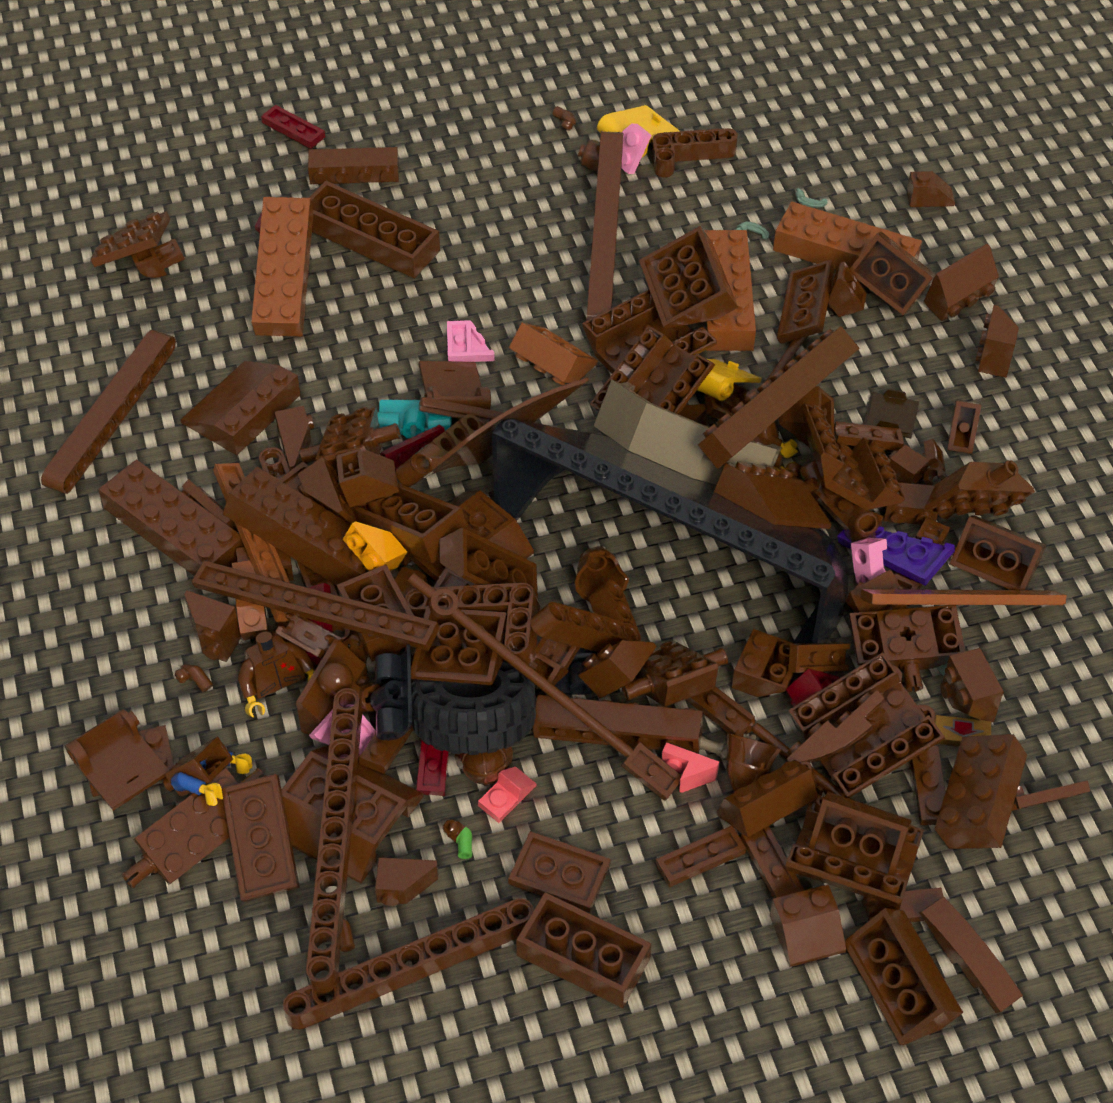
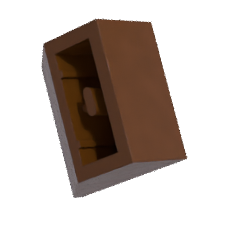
(998, 343)
(793, 417)
(366, 476)
(763, 665)

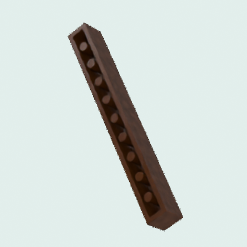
(776, 397)

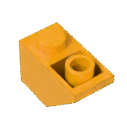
(374, 546)

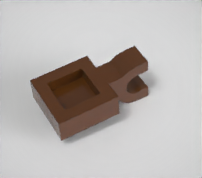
(936, 462)

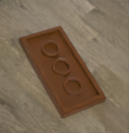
(806, 302)
(260, 838)

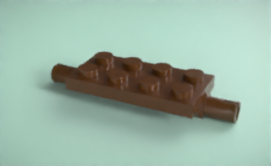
(183, 835)

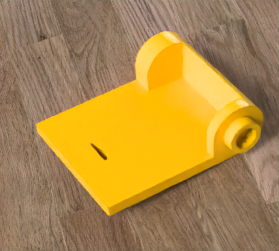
(642, 115)
(722, 377)

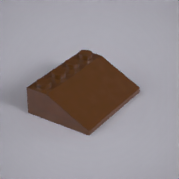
(688, 281)
(243, 404)
(771, 495)

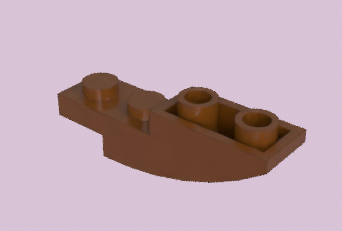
(827, 740)

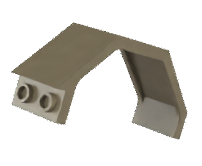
(667, 436)

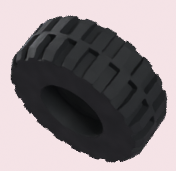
(474, 715)

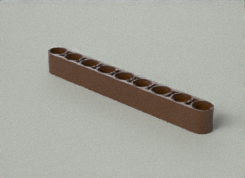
(108, 412)
(401, 974)

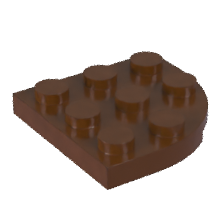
(132, 239)

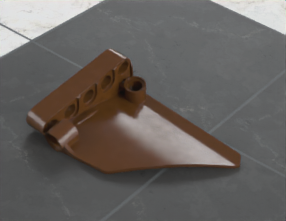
(471, 440)

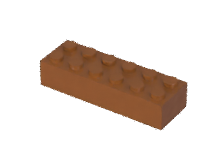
(826, 236)
(282, 267)
(737, 328)

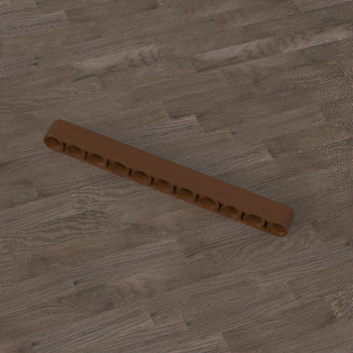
(605, 224)
(337, 847)

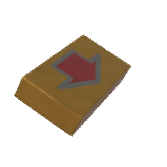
(956, 728)

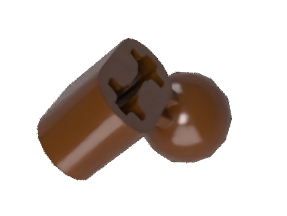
(339, 676)

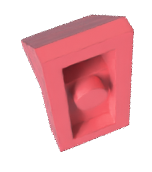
(695, 768)
(506, 793)

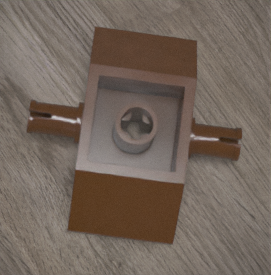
(350, 433)
(979, 490)
(908, 638)
(676, 674)

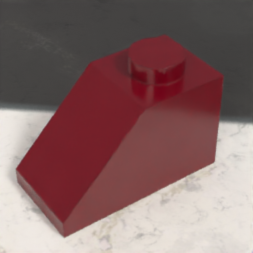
(809, 684)

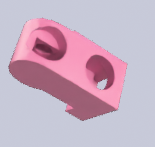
(868, 558)

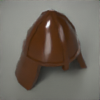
(596, 568)
(748, 759)
(485, 766)

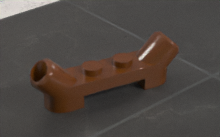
(855, 520)

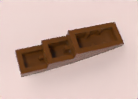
(971, 953)

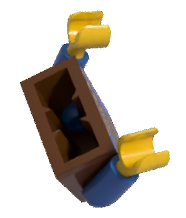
(201, 767)

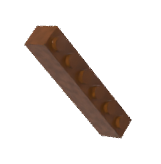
(630, 722)

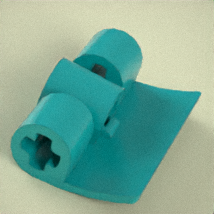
(409, 417)

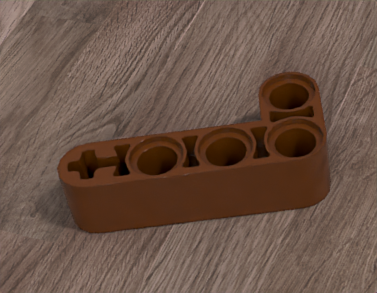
(691, 146)

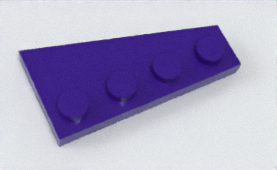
(909, 555)

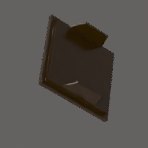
(892, 411)

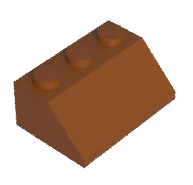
(551, 353)

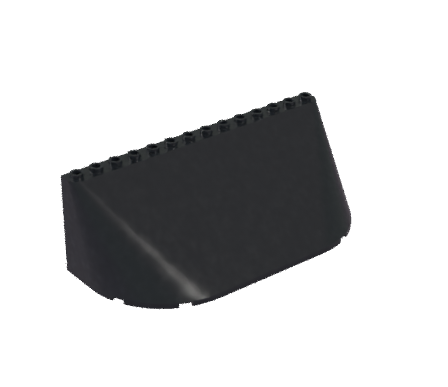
(534, 453)

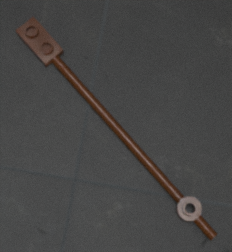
(639, 761)

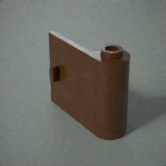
(454, 383)
(116, 759)

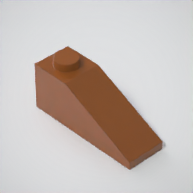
(251, 616)

